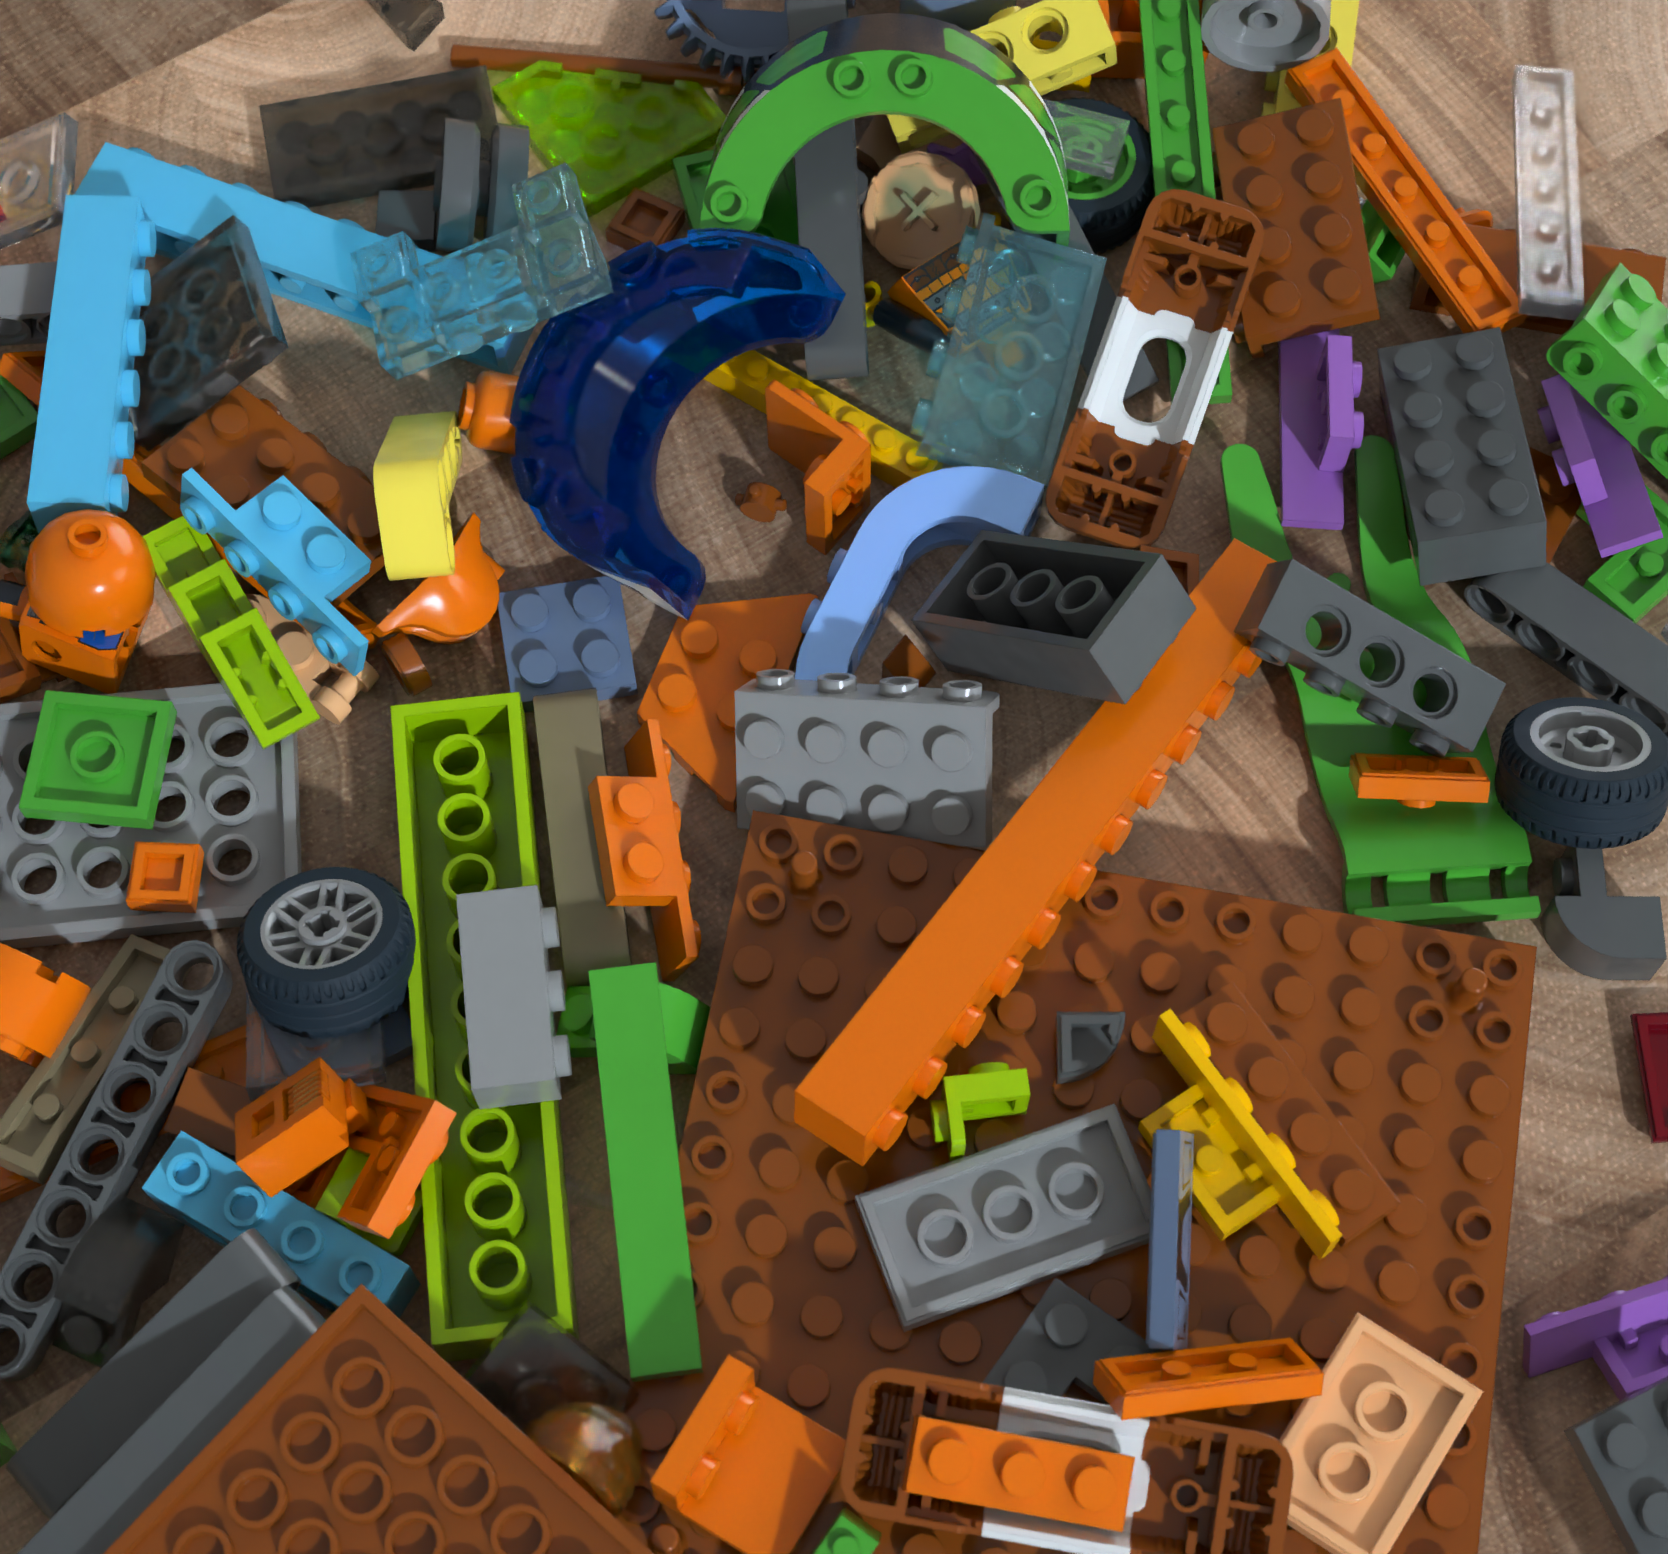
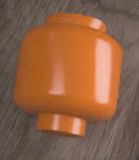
(487, 410)

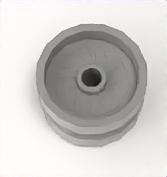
(1265, 32)

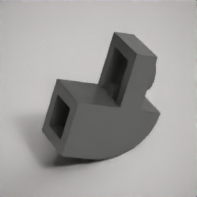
(1601, 932)

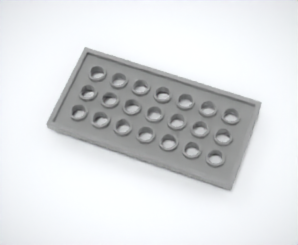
(82, 913)

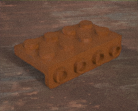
(1303, 188)
(249, 445)

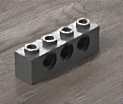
(1457, 691)

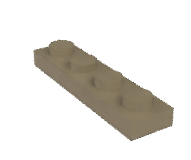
(59, 1090)

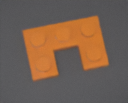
(401, 1142)

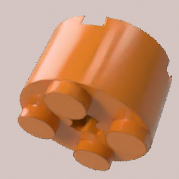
(35, 1006)

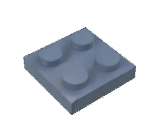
(567, 640)

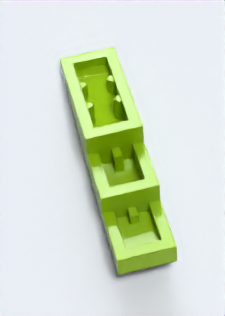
(229, 633)

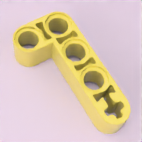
(413, 494)

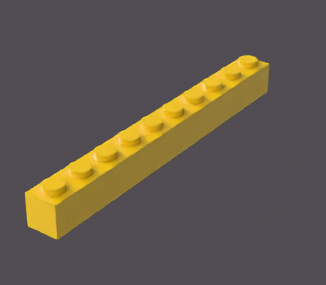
(891, 451)

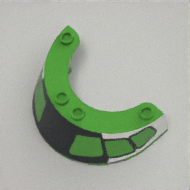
(891, 68)

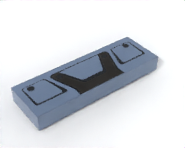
(1170, 1239)

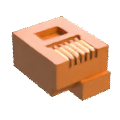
(297, 1127)

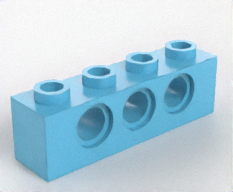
(223, 1202)

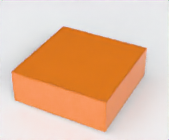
(165, 877)

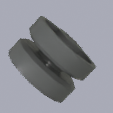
(477, 186)

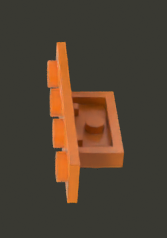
(641, 847)

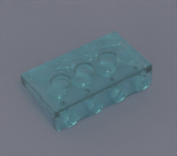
(1008, 352)

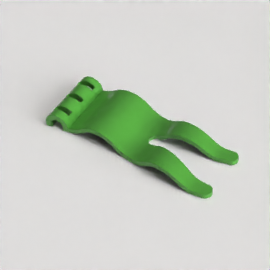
(1380, 834)

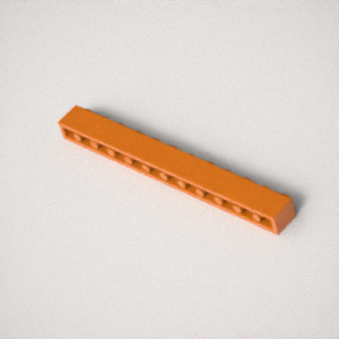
(1027, 875)

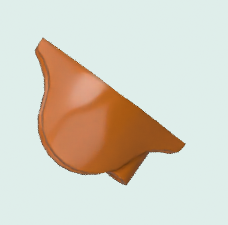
(451, 605)

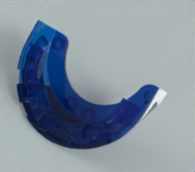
(619, 368)

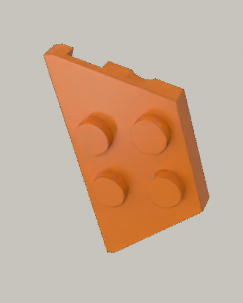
(703, 667)

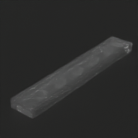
(1547, 193)

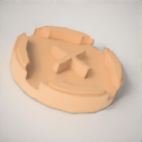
(919, 208)

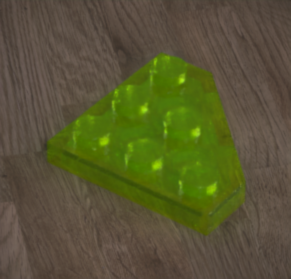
(608, 125)

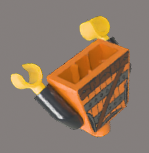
(917, 300)

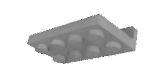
(868, 754)

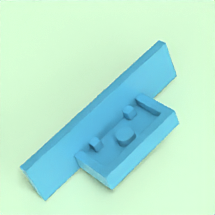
(291, 554)

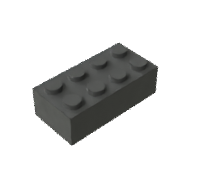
(1462, 457)
(1055, 614)

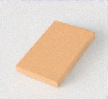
(1371, 1440)

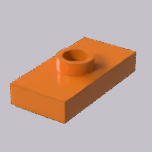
(1418, 779)

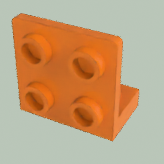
(830, 455)
(748, 1466)

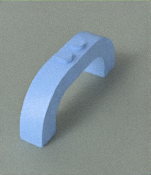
(907, 523)

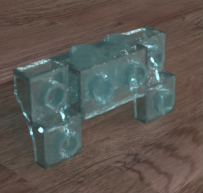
(485, 288)

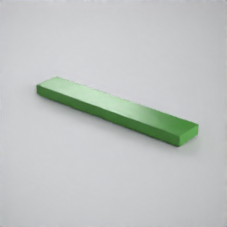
(644, 1173)

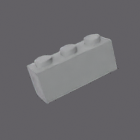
(511, 997)

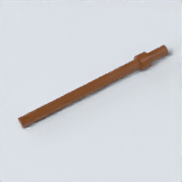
(652, 71)

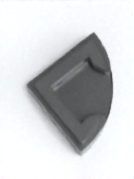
(1085, 1042)

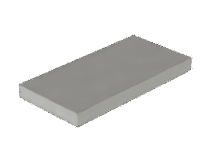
(1008, 1217)

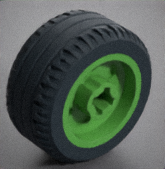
(1113, 208)

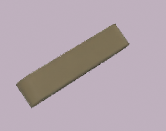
(570, 759)

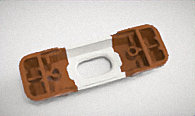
(1178, 285)
(1190, 1485)

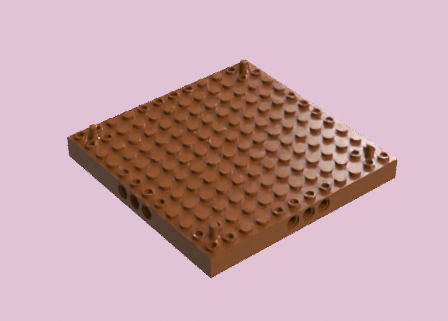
(1391, 1022)

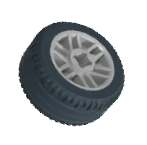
(1583, 772)
(327, 952)

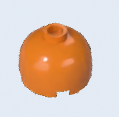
(89, 574)

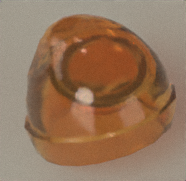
(594, 1448)

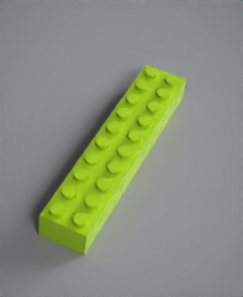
(500, 1184)

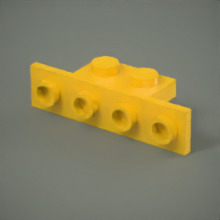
(1234, 1161)

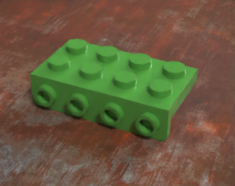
(1621, 361)

